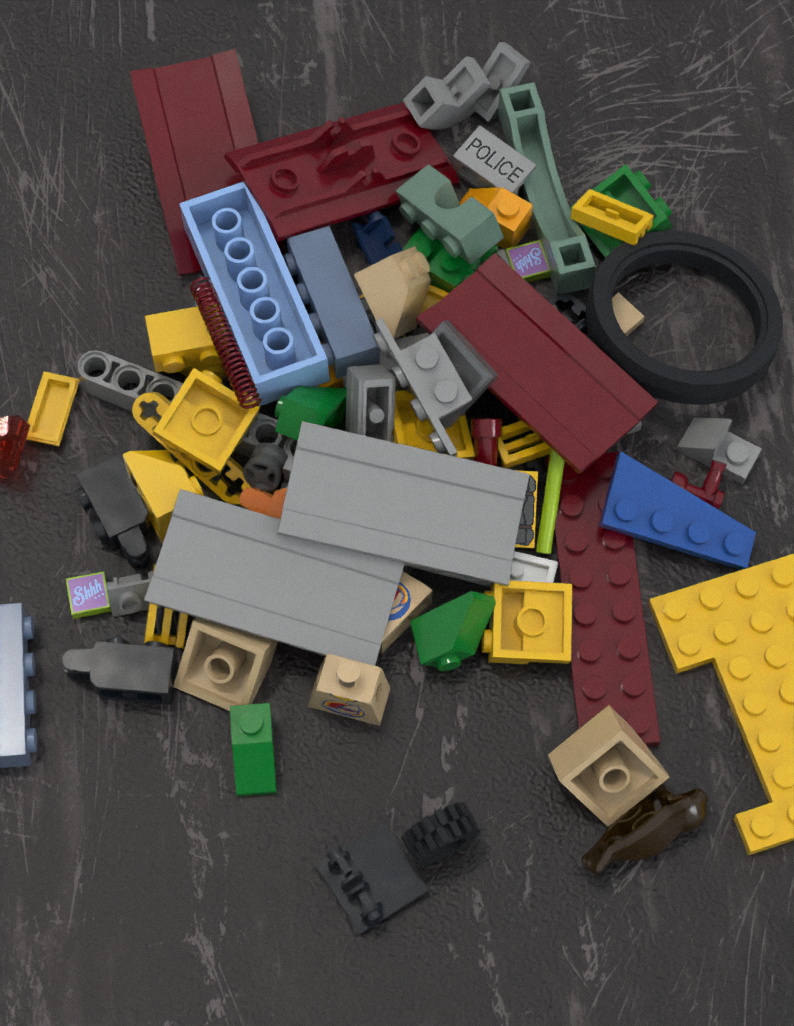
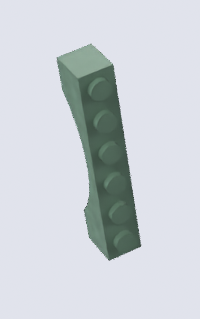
(561, 237)

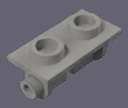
(128, 594)

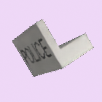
(491, 163)

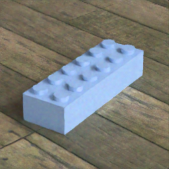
(255, 291)

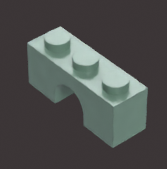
(433, 204)

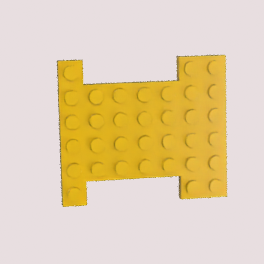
(748, 635)

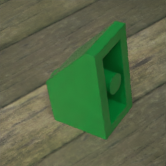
(310, 404)
(452, 630)
(253, 749)

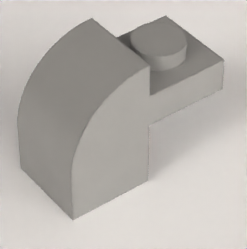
(448, 101)

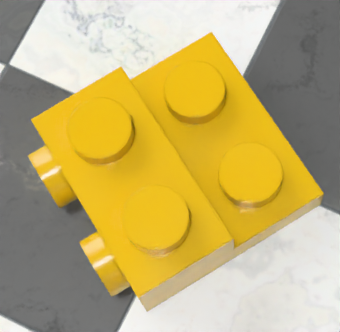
(205, 420)
(413, 433)
(529, 623)

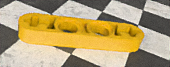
(149, 424)

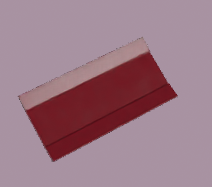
(189, 123)
(337, 169)
(544, 364)

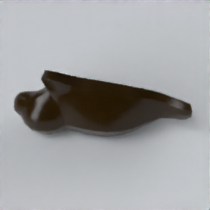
(648, 827)

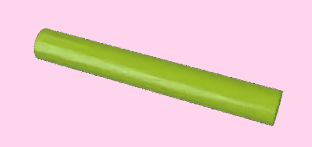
(550, 503)

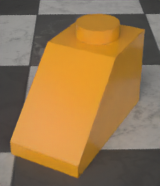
(509, 209)

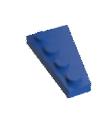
(665, 514)

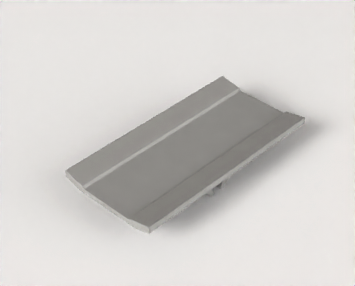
(403, 504)
(245, 576)

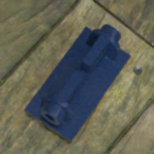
(375, 237)

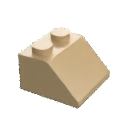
(396, 289)
(223, 664)
(607, 766)

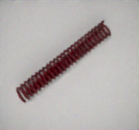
(228, 368)

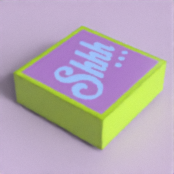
(529, 261)
(88, 595)

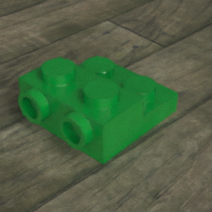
(632, 190)
(445, 270)

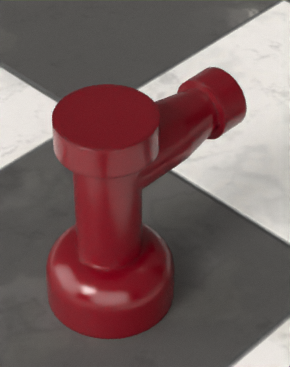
(709, 489)

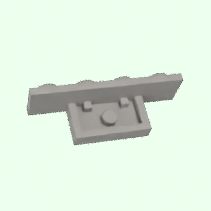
(431, 380)

